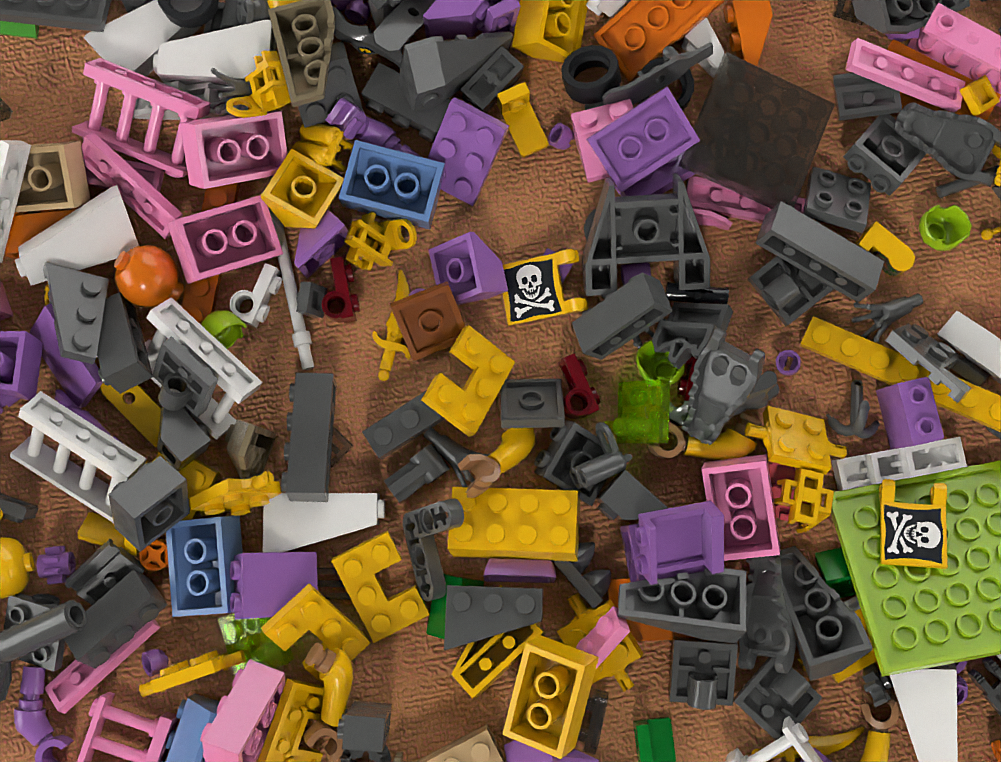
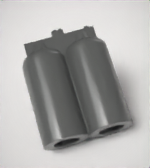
(603, 465)

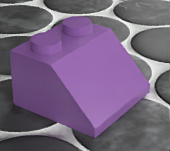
(455, 18)

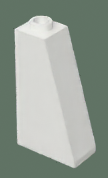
(136, 36)
(227, 50)
(81, 239)
(300, 524)
(930, 711)

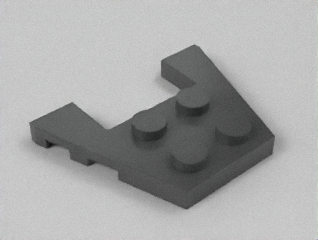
(938, 358)

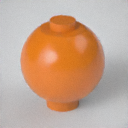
(147, 276)

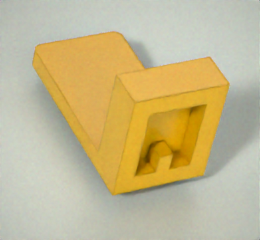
(522, 121)
(99, 530)

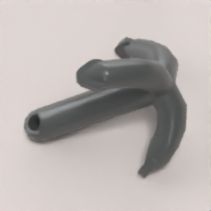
(858, 415)

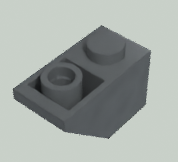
(181, 437)

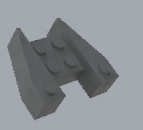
(644, 231)

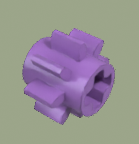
(55, 564)

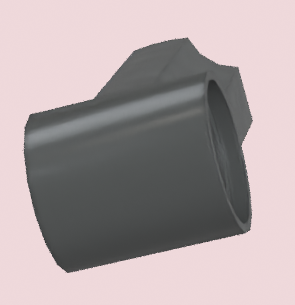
(421, 470)

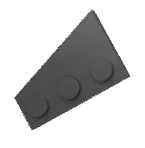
(78, 310)
(488, 611)

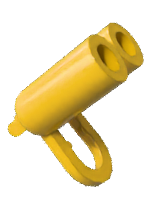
(321, 144)

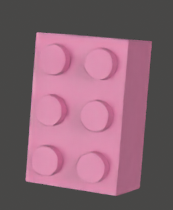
(233, 148)
(224, 239)
(745, 497)
(244, 715)

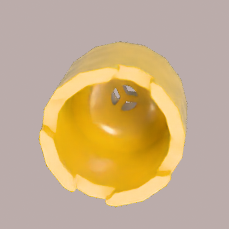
(14, 567)

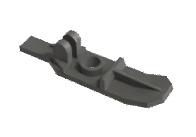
(401, 25)
(659, 76)

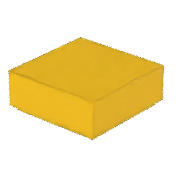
(979, 95)

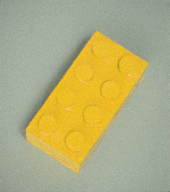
(517, 524)

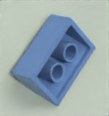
(392, 184)
(200, 564)
(193, 716)

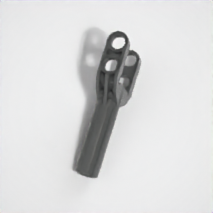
(36, 634)

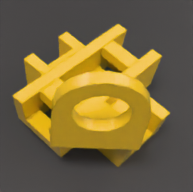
(267, 87)
(385, 234)
(806, 491)

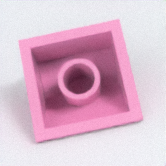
(587, 123)

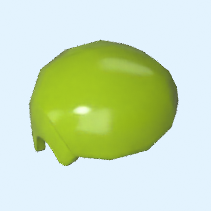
(944, 227)
(224, 327)
(656, 365)

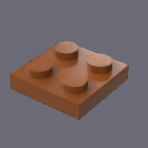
(428, 320)

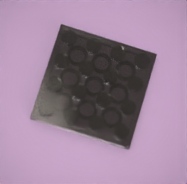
(757, 133)

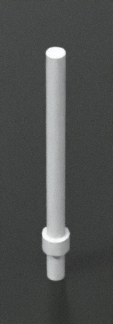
(301, 337)

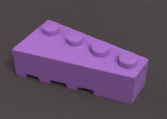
(19, 364)

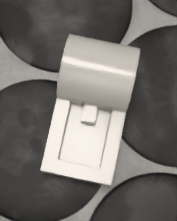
(266, 285)

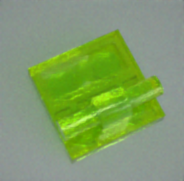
(642, 412)
(249, 637)

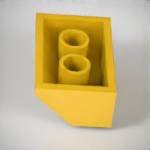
(550, 28)

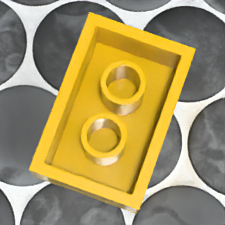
(550, 696)

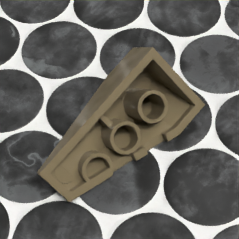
(304, 45)
(249, 448)

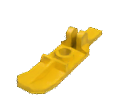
(142, 413)

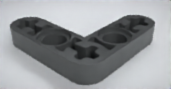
(420, 539)

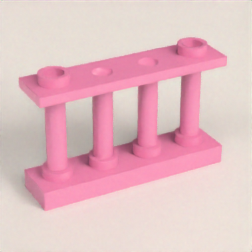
(961, 46)
(160, 97)
(158, 729)

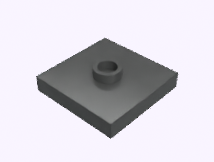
(532, 403)

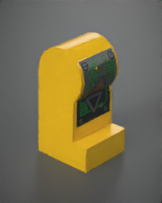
(887, 247)

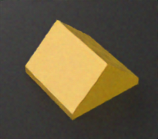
(301, 191)

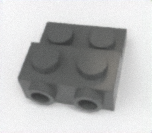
(883, 155)
(568, 449)

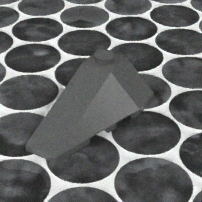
(900, 15)
(440, 68)
(690, 604)
(824, 627)

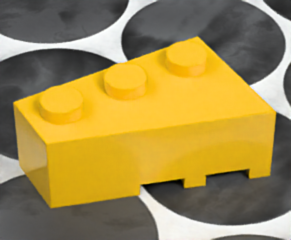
(491, 657)

